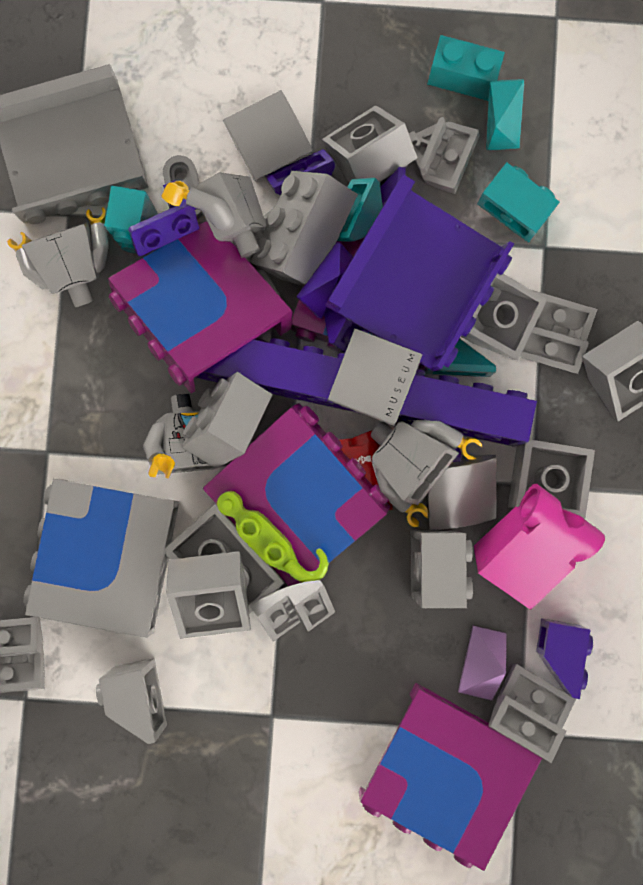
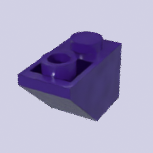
(564, 652)

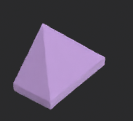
(484, 663)

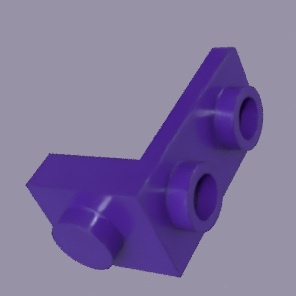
(163, 227)

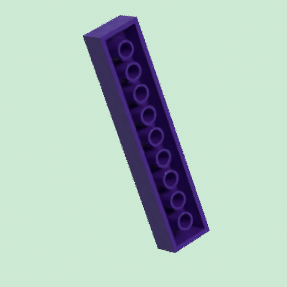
(311, 375)

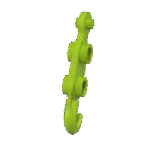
(268, 540)

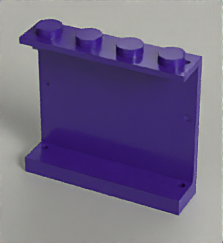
(419, 277)

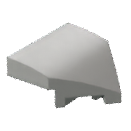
(444, 153)

